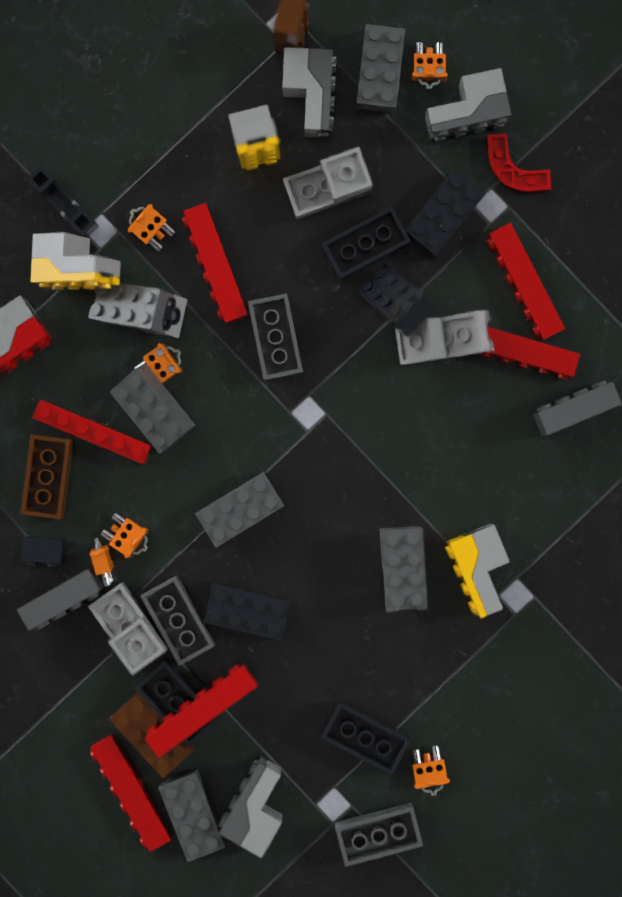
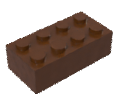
(291, 24)
(47, 477)
(134, 720)

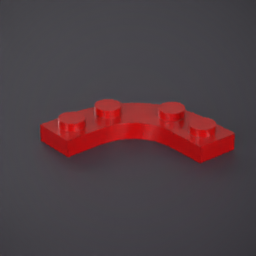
(510, 174)

